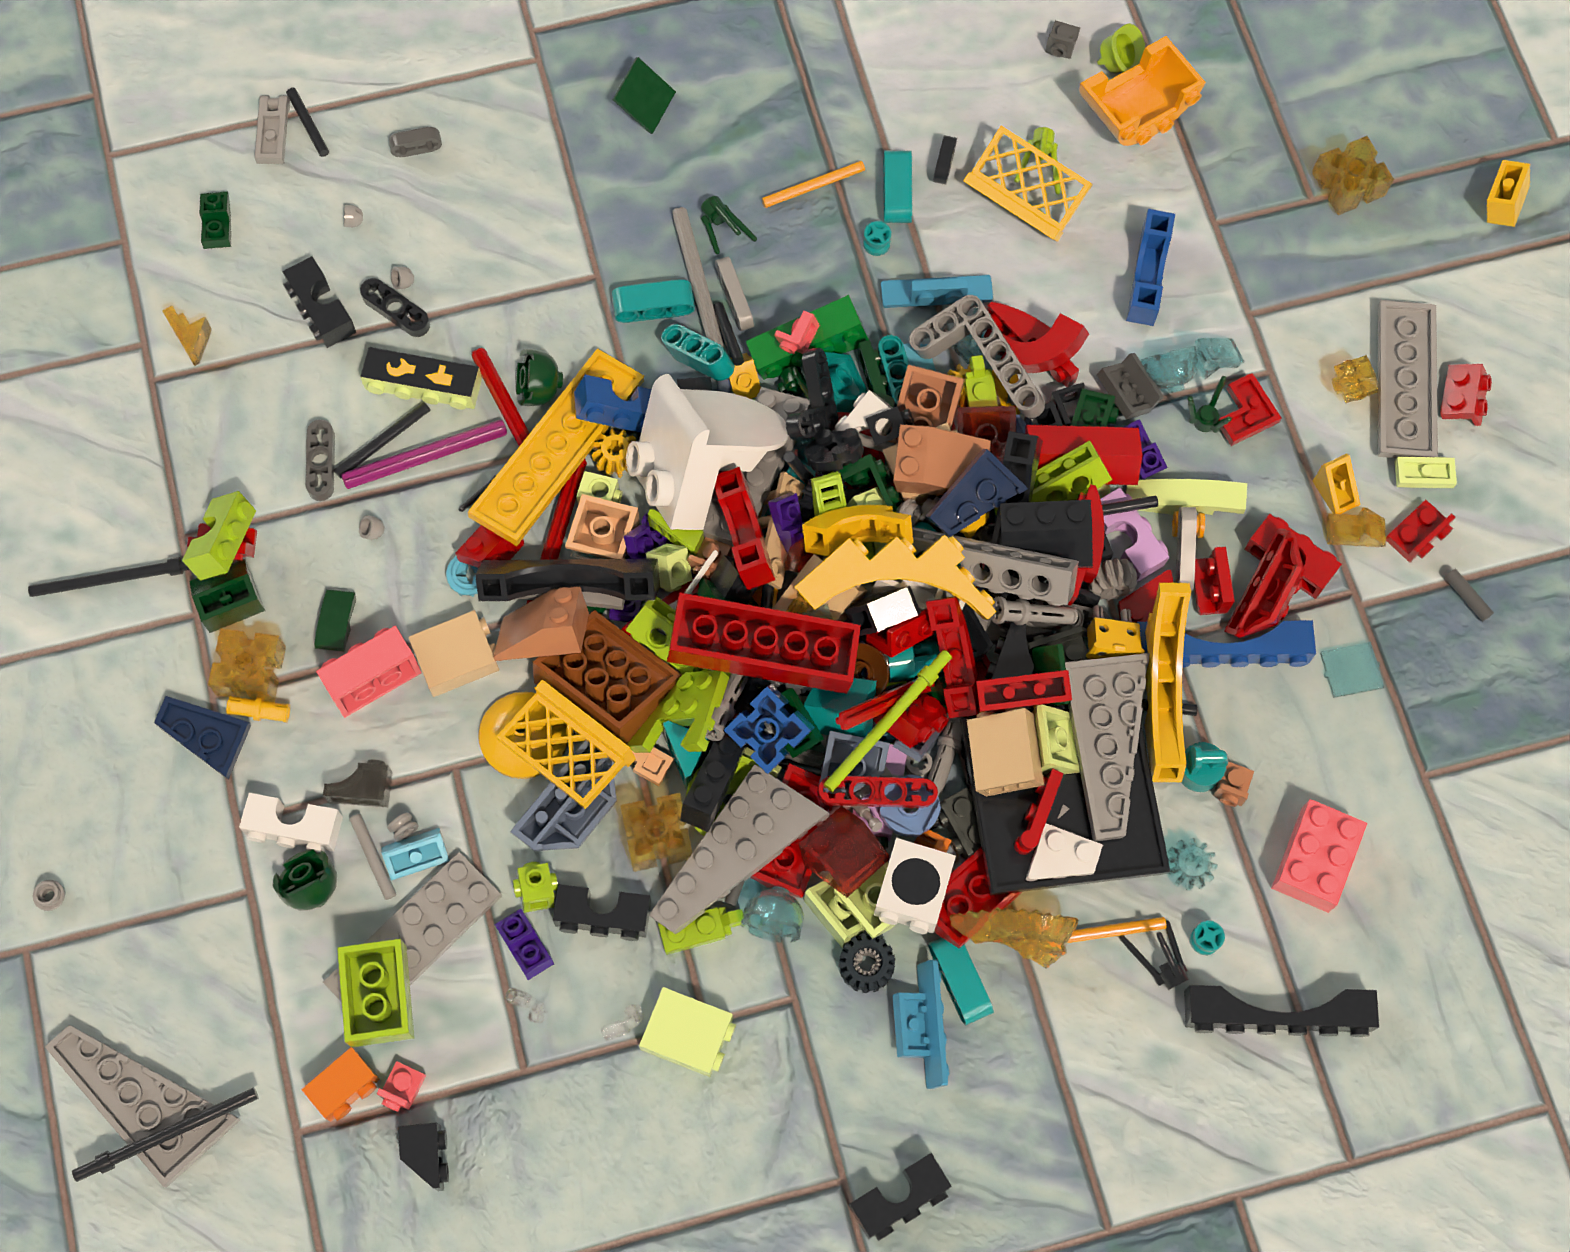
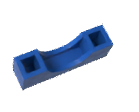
(1149, 268)

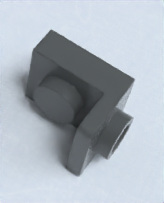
(1062, 39)

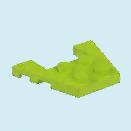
(687, 704)

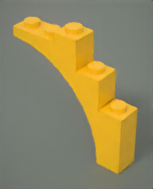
(895, 561)
(1164, 682)

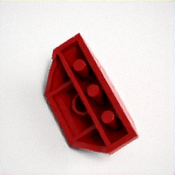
(1270, 588)

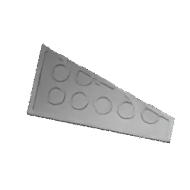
(1106, 735)

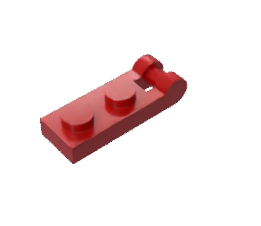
(1038, 813)

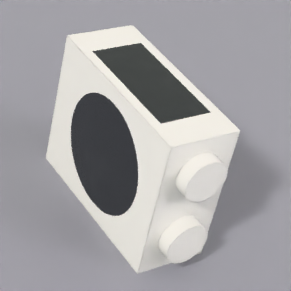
(914, 886)

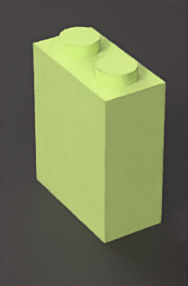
(687, 1032)

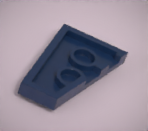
(974, 493)
(204, 732)

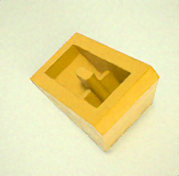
(1338, 485)

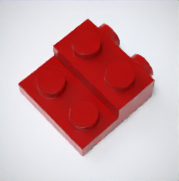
(918, 721)

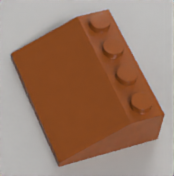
(610, 678)

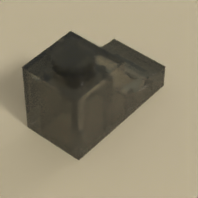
(365, 787)

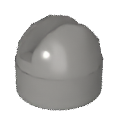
(352, 216)
(401, 277)
(371, 527)

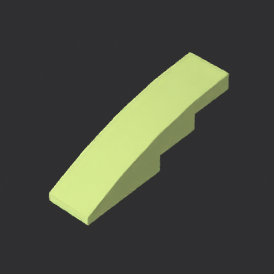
(1202, 494)

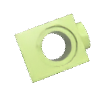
(594, 482)
(673, 566)

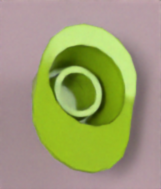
(1122, 49)

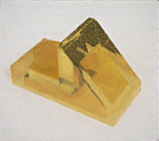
(191, 336)
(1356, 530)

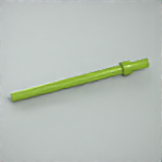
(926, 677)

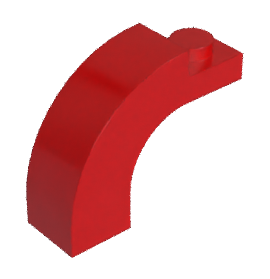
(1052, 349)

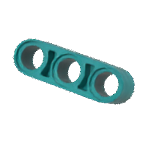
(897, 186)
(653, 301)
(698, 352)
(893, 364)
(961, 981)

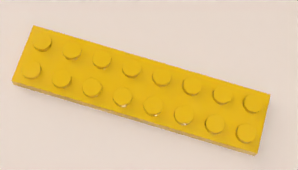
(548, 455)

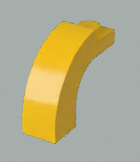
(861, 522)

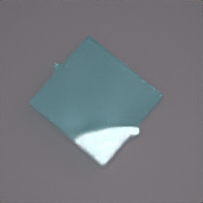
(1352, 669)

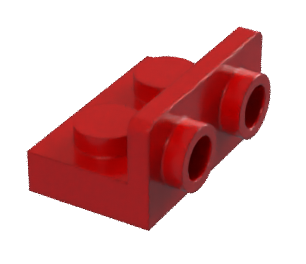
(1419, 530)
(1213, 583)

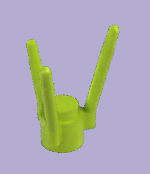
(1043, 140)

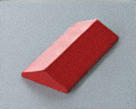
(1116, 446)
(788, 868)
(968, 892)

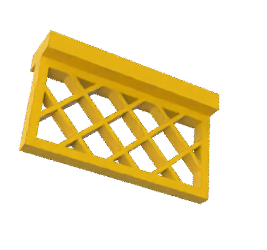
(1015, 204)
(587, 730)

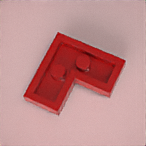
(1254, 412)

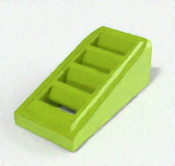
(818, 483)
(689, 538)

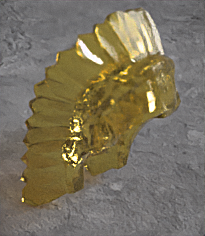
(1030, 933)

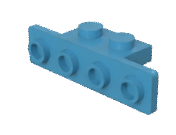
(935, 291)
(920, 1025)

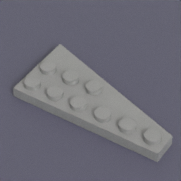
(744, 838)
(138, 1102)

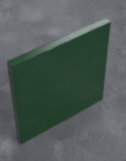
(644, 95)

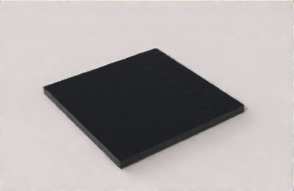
(1003, 821)

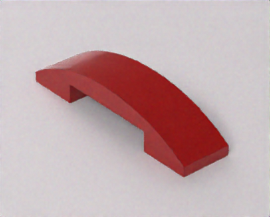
(960, 672)

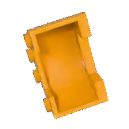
(1145, 96)

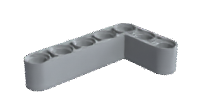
(989, 346)

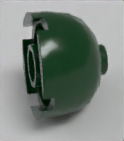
(537, 378)
(306, 881)

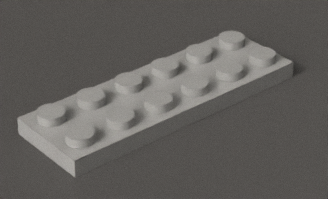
(1407, 380)
(765, 472)
(435, 916)

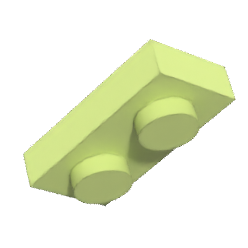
(1425, 472)

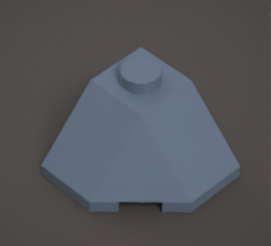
(839, 748)

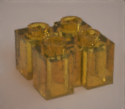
(1352, 175)
(255, 679)
(641, 821)

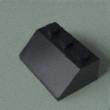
(1050, 528)

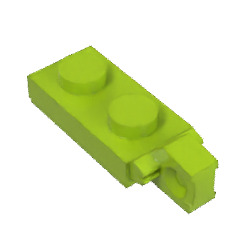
(980, 384)
(707, 928)

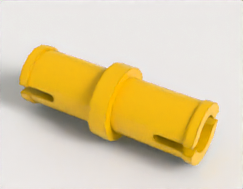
(258, 709)

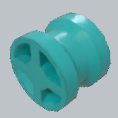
(879, 231)
(1212, 933)

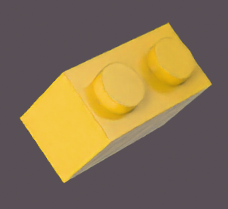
(1508, 193)

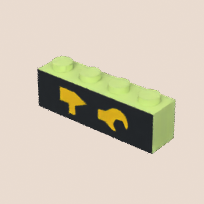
(421, 378)

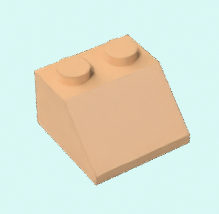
(601, 527)

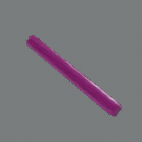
(424, 454)

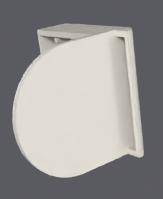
(693, 438)

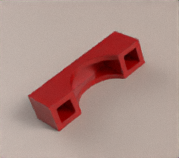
(744, 527)

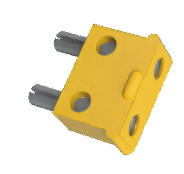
(1113, 637)

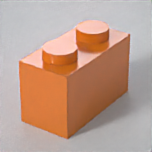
(341, 1085)

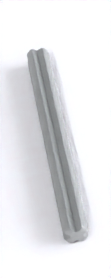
(696, 275)

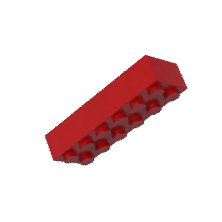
(764, 643)

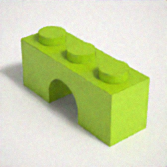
(215, 551)

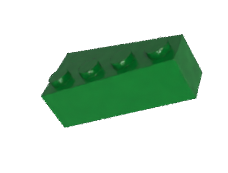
(838, 333)

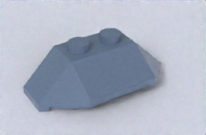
(558, 820)

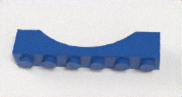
(1287, 643)

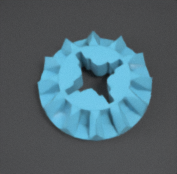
(457, 582)

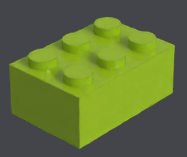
(375, 993)

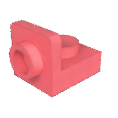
(802, 334)
(401, 1087)

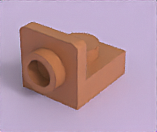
(707, 547)
(1234, 785)

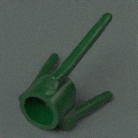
(718, 213)
(793, 382)
(1207, 415)

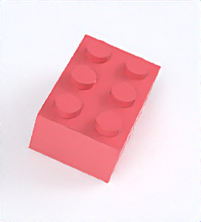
(369, 671)
(1319, 855)

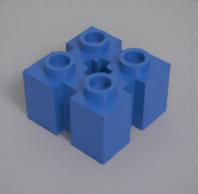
(750, 728)

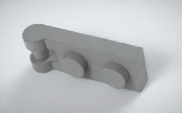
(272, 130)

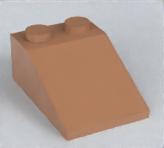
(930, 396)
(933, 458)
(544, 626)

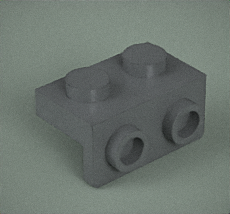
(1131, 386)

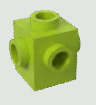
(535, 886)

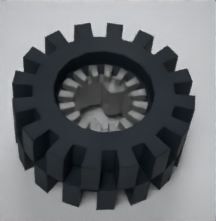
(853, 955)

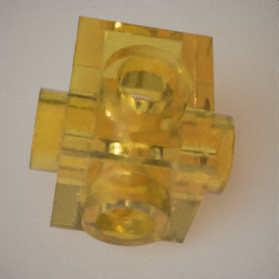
(1355, 379)

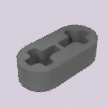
(415, 142)

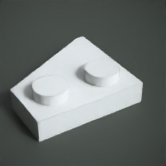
(1063, 855)

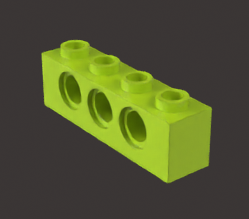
(1070, 475)
(644, 630)

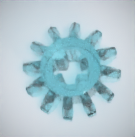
(1191, 875)

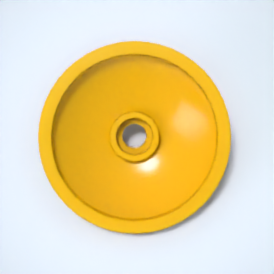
(499, 755)

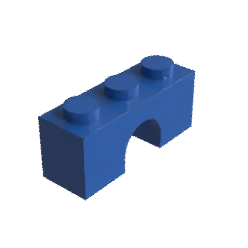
(599, 404)

